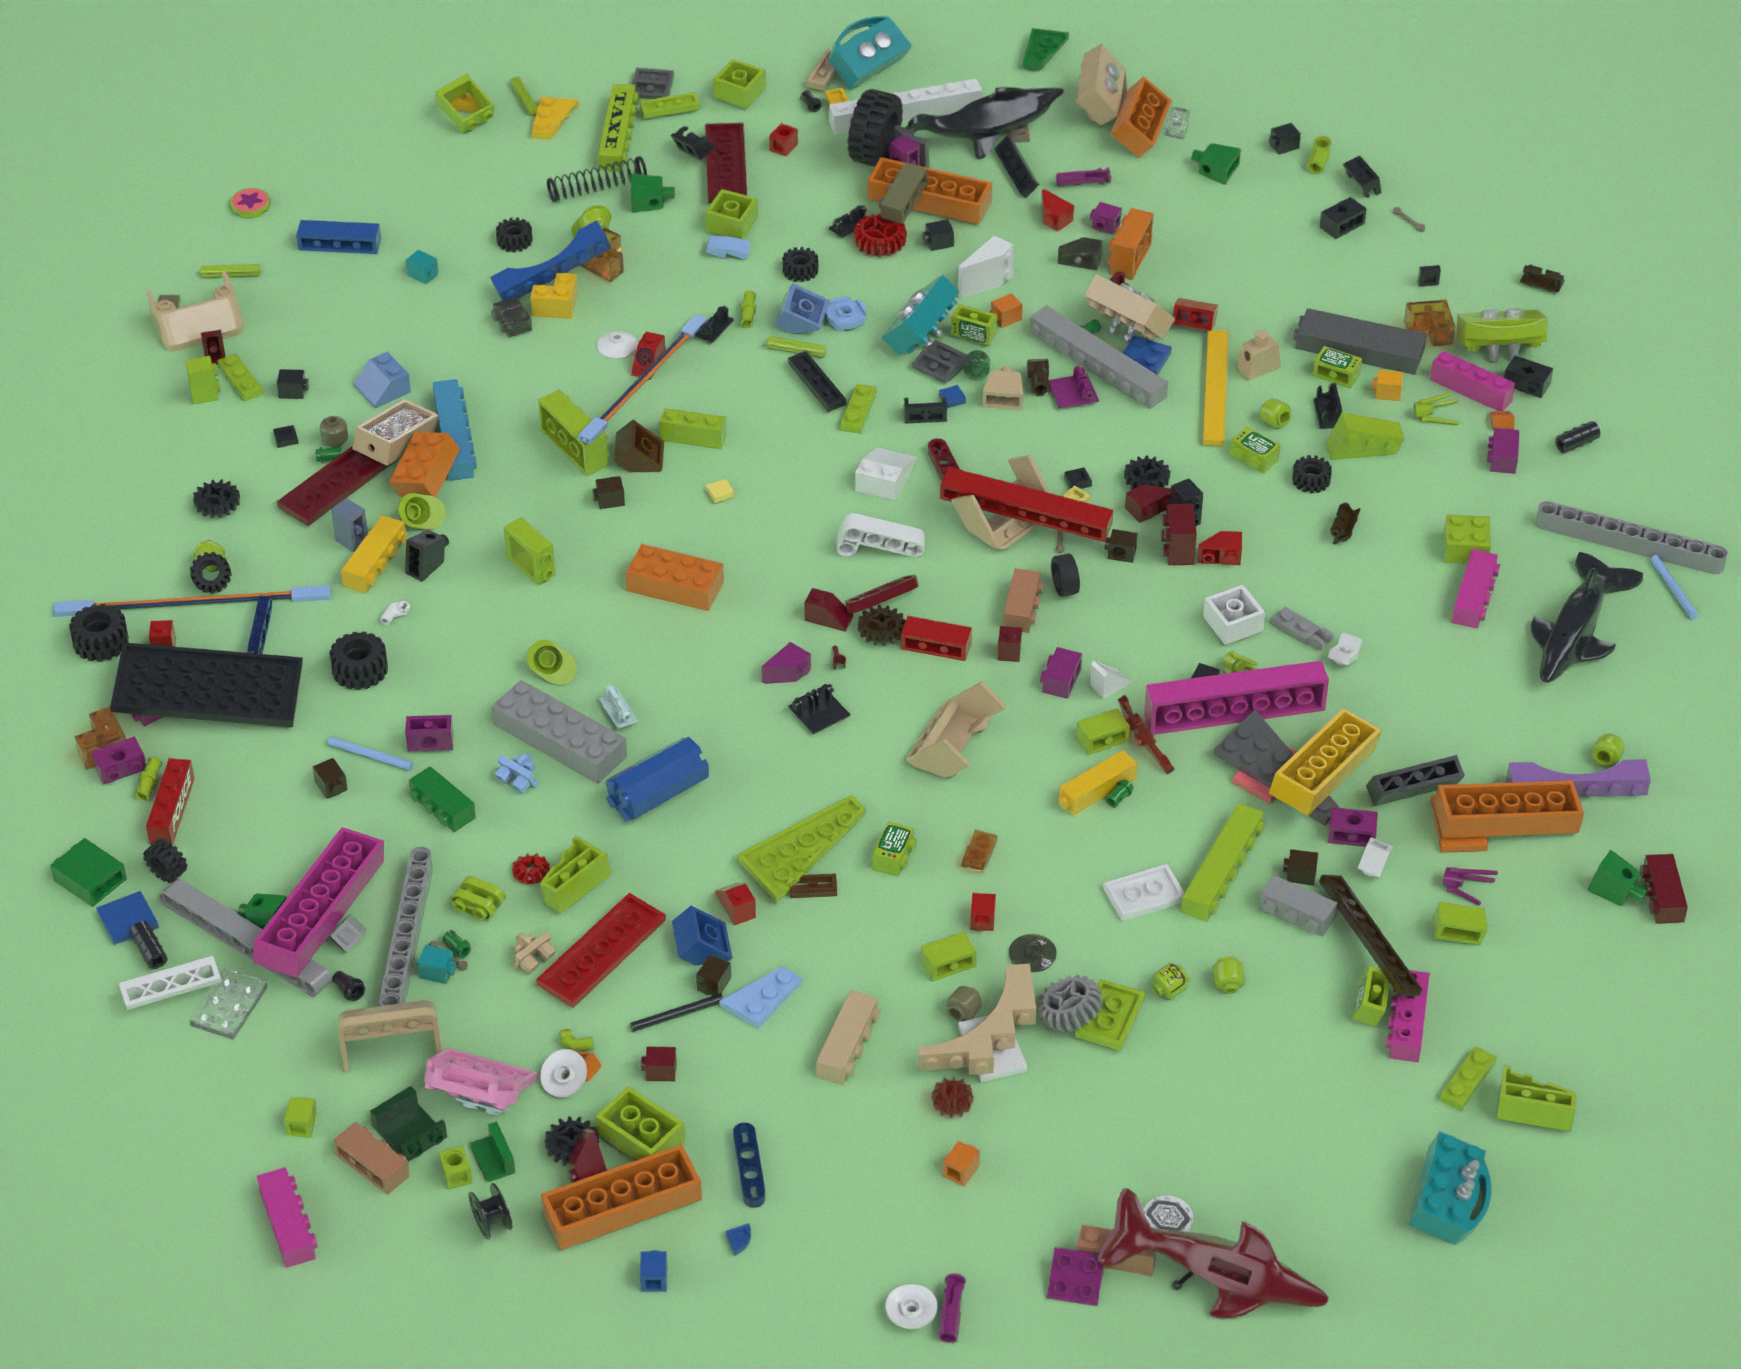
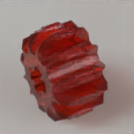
(952, 1097)

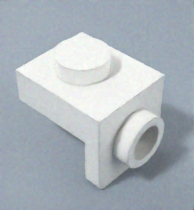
(1346, 650)

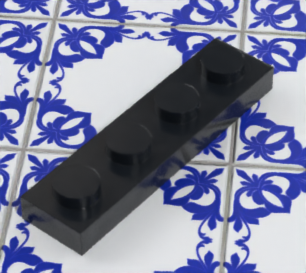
(1016, 166)
(817, 381)

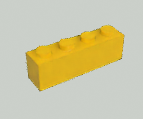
(374, 554)

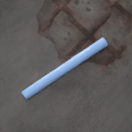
(1678, 593)
(369, 753)

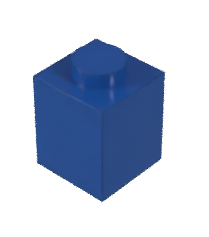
(653, 1271)

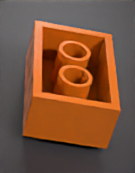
(1131, 243)
(424, 464)

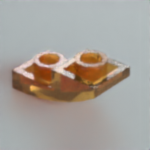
(979, 851)

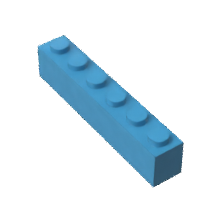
(453, 421)

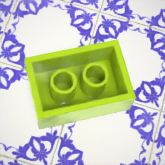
(638, 1125)

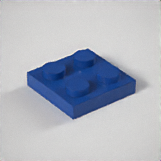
(1148, 353)

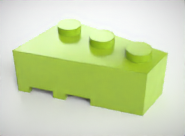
(1363, 437)
(1534, 1102)

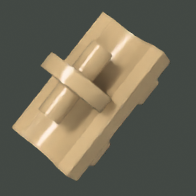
(525, 958)

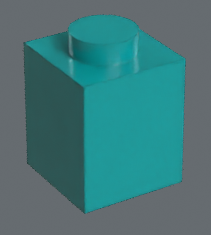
(422, 267)
(436, 964)

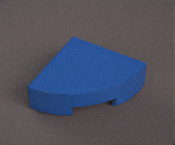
(739, 1238)

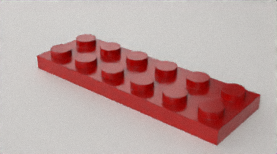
(601, 950)

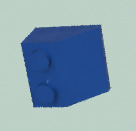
(699, 936)

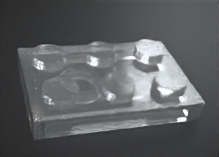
(228, 1004)

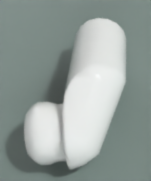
(394, 610)

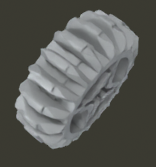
(1070, 1003)

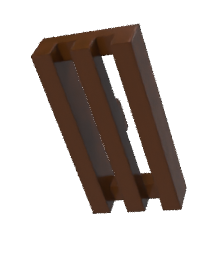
(814, 889)

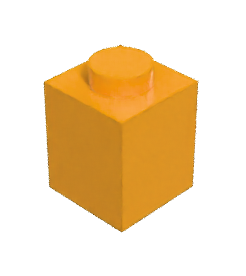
(1388, 385)

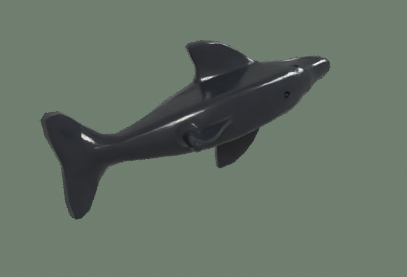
(990, 116)
(1571, 635)

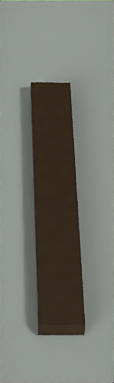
(1370, 936)

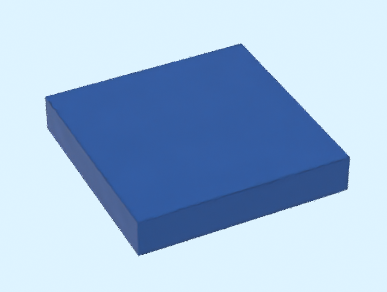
(123, 914)

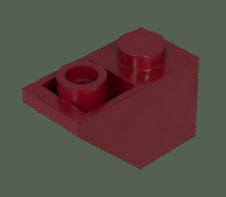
(1147, 501)

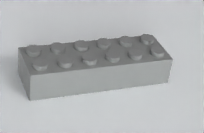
(559, 731)

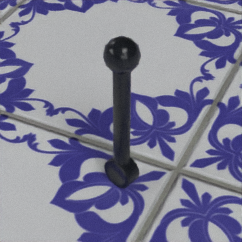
(1177, 1284)

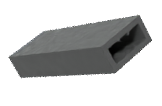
(1373, 342)

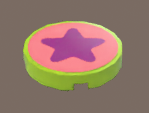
(250, 202)

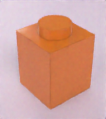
(1007, 309)
(961, 1163)

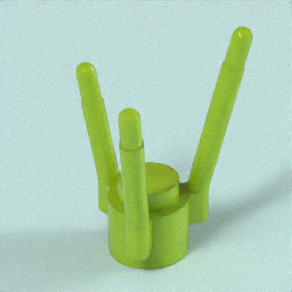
(1425, 408)
(1237, 663)

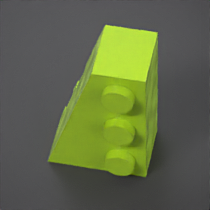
(575, 875)

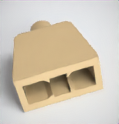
(1259, 356)
(1003, 390)

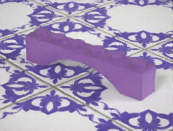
(1623, 779)

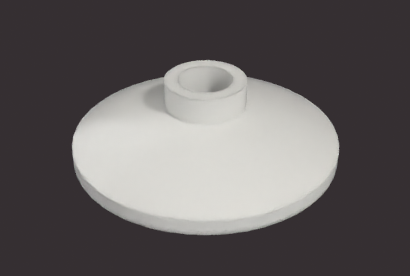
(617, 345)
(555, 1069)
(913, 1298)

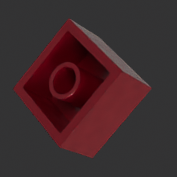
(1179, 534)

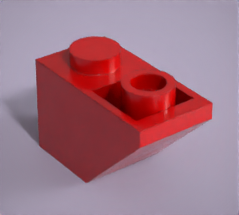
(1221, 548)

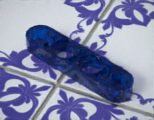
(260, 624)
(751, 1164)

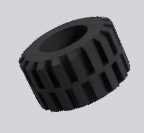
(98, 632)
(358, 660)

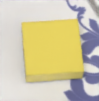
(720, 490)
(1077, 494)

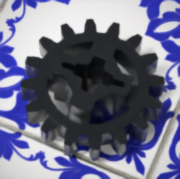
(1146, 472)
(216, 498)
(563, 1138)

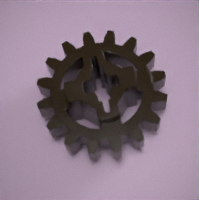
(881, 625)

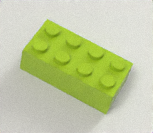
(562, 424)

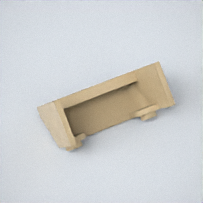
(183, 326)
(1001, 530)
(951, 729)
(386, 1021)

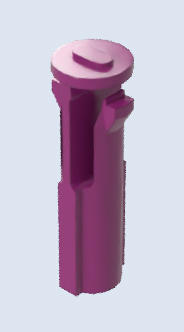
(1083, 177)
(951, 1312)

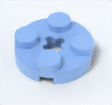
(855, 313)

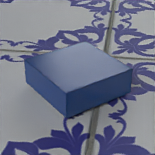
(953, 395)

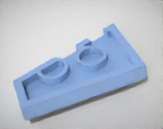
(763, 997)

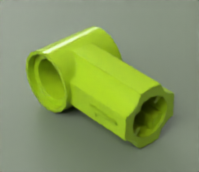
(1319, 154)

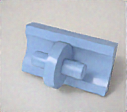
(520, 770)

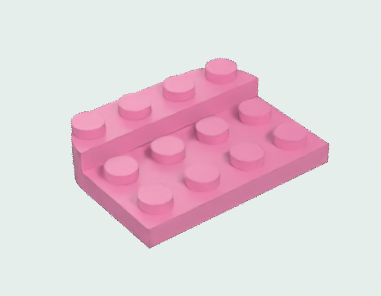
(477, 1078)

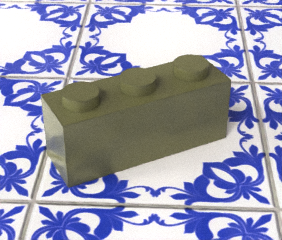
(903, 193)

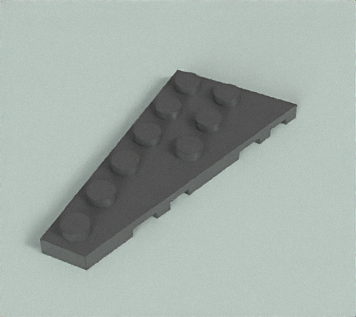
(1260, 754)

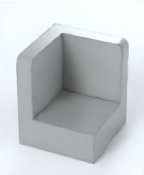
(348, 932)

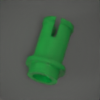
(1092, 327)
(327, 454)
(1123, 789)
(460, 947)

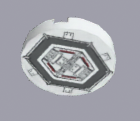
(1169, 1214)

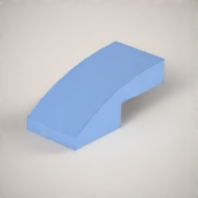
(725, 245)

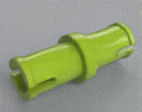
(748, 309)
(148, 779)

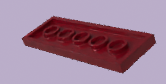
(727, 160)
(330, 486)

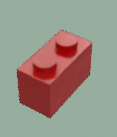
(1195, 314)

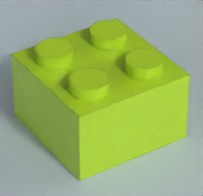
(739, 83)
(731, 214)
(1463, 534)

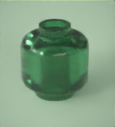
(977, 365)

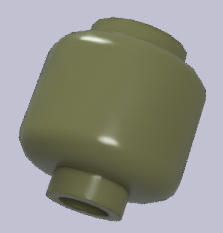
(334, 431)
(963, 1003)

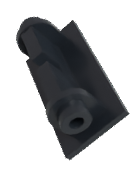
(845, 224)
(715, 325)

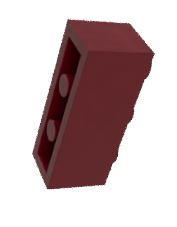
(1664, 888)

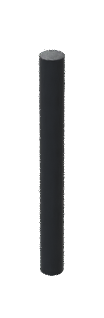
(676, 1012)

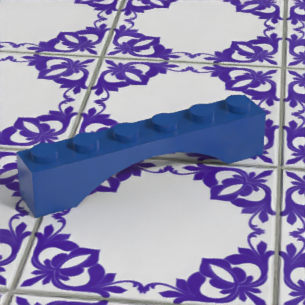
(586, 245)

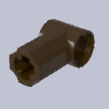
(1038, 373)

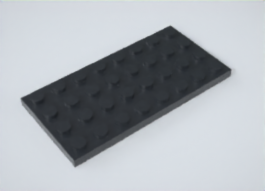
(207, 684)

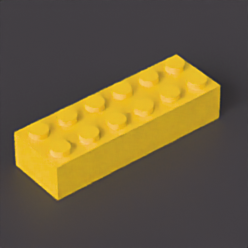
(1325, 761)

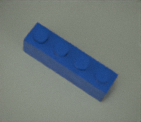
(338, 237)

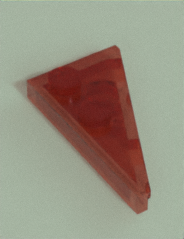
(1143, 735)

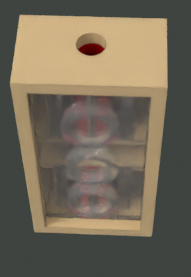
(391, 430)

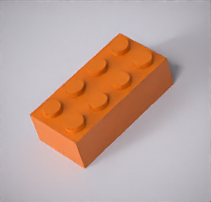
(1141, 117)
(674, 577)

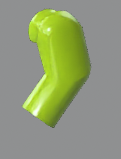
(572, 1043)

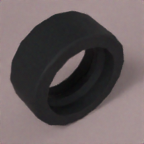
(1065, 575)

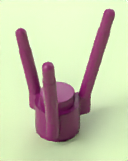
(1455, 877)

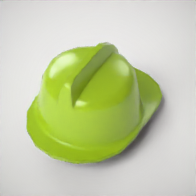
(591, 214)
(421, 511)
(551, 662)

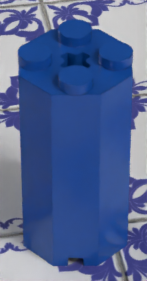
(656, 779)

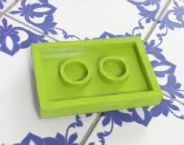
(1116, 1016)

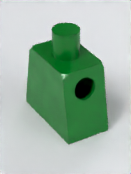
(1217, 161)
(648, 193)
(1616, 880)
(261, 908)

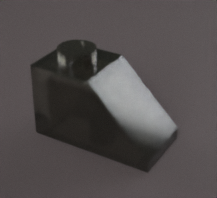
(1081, 253)

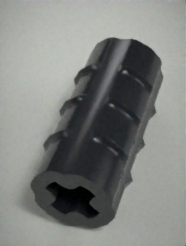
(1577, 437)
(148, 945)

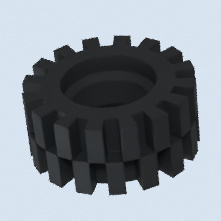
(514, 234)
(800, 256)
(1311, 482)
(214, 585)
(165, 860)

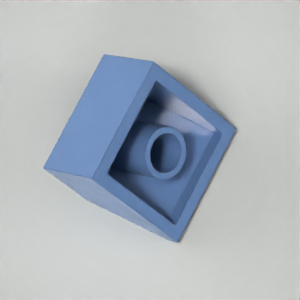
(801, 311)
(383, 380)

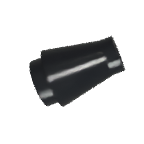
(350, 987)

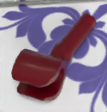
(838, 658)

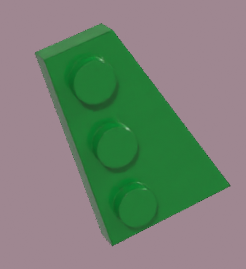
(1042, 47)

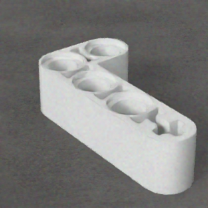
(878, 534)

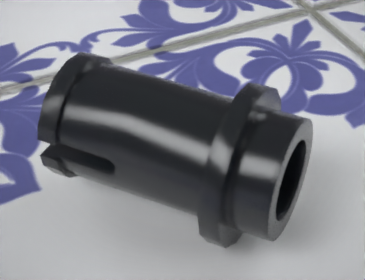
(813, 104)

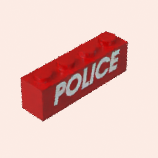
(170, 800)

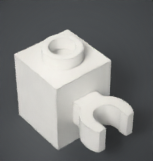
(1374, 858)

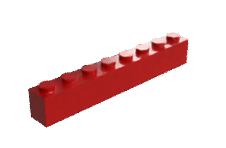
(1029, 504)

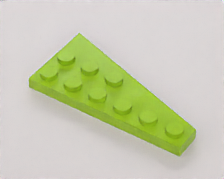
(796, 850)

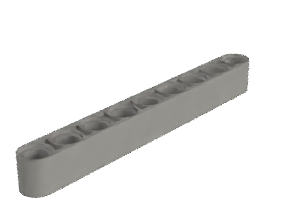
(1631, 537)
(407, 928)
(234, 931)

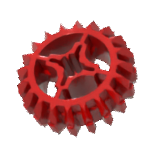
(879, 235)

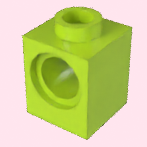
(300, 1117)
(455, 1167)

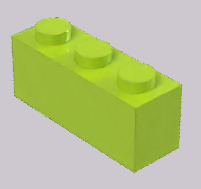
(692, 428)

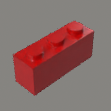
(936, 638)

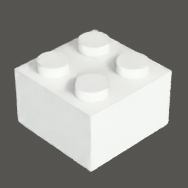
(1234, 614)

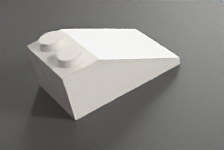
(986, 268)
(883, 473)

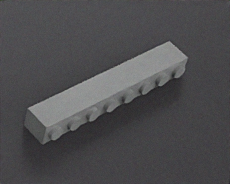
(1098, 357)

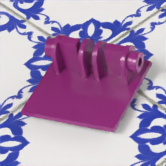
(1073, 389)
(1075, 1277)

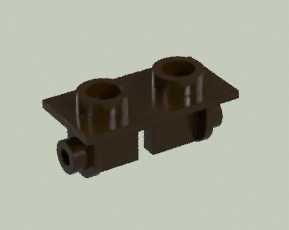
(1549, 281)
(1344, 523)

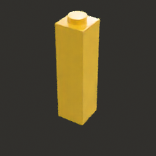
(1096, 782)

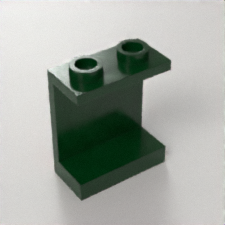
(407, 1125)

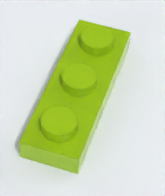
(669, 105)
(240, 377)
(858, 408)
(1468, 1078)

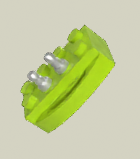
(1502, 327)

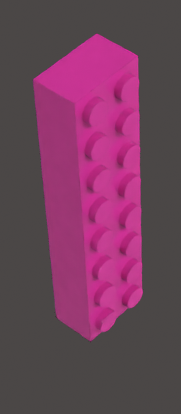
(1234, 696)
(318, 902)

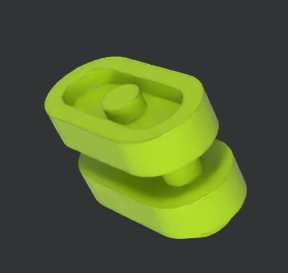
(477, 898)

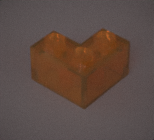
(609, 264)
(1431, 318)
(104, 732)

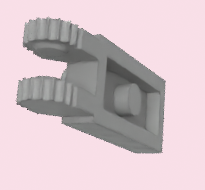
(1301, 629)

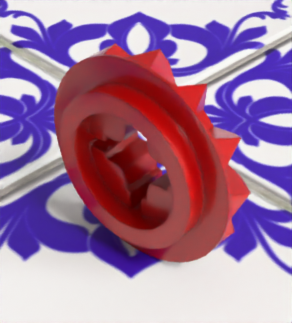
(536, 873)

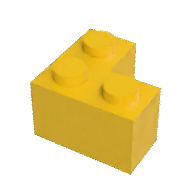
(555, 300)

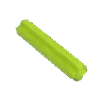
(524, 95)
(231, 270)
(796, 346)

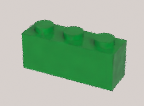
(442, 799)

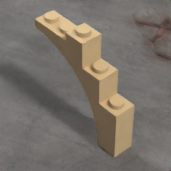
(995, 1033)

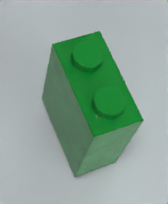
(88, 872)

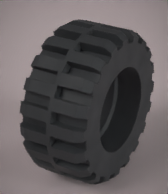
(873, 126)

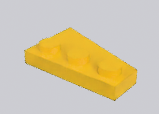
(550, 115)

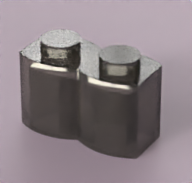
(511, 316)

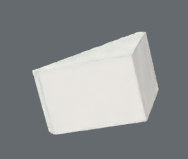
(1106, 679)

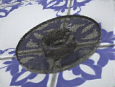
(1033, 950)

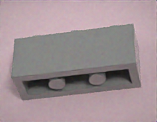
(1298, 905)

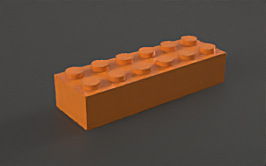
(944, 194)
(1508, 809)
(621, 1197)

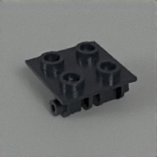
(818, 709)

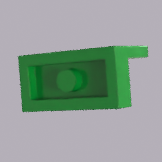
(494, 1154)

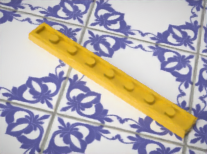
(1215, 388)

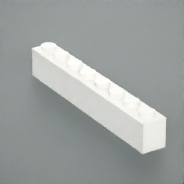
(931, 100)

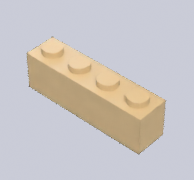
(847, 1038)

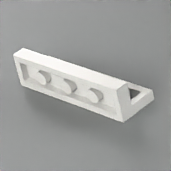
(169, 982)

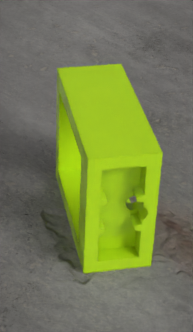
(458, 88)
(529, 551)

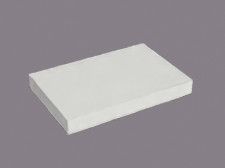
(1144, 892)
(1006, 1062)

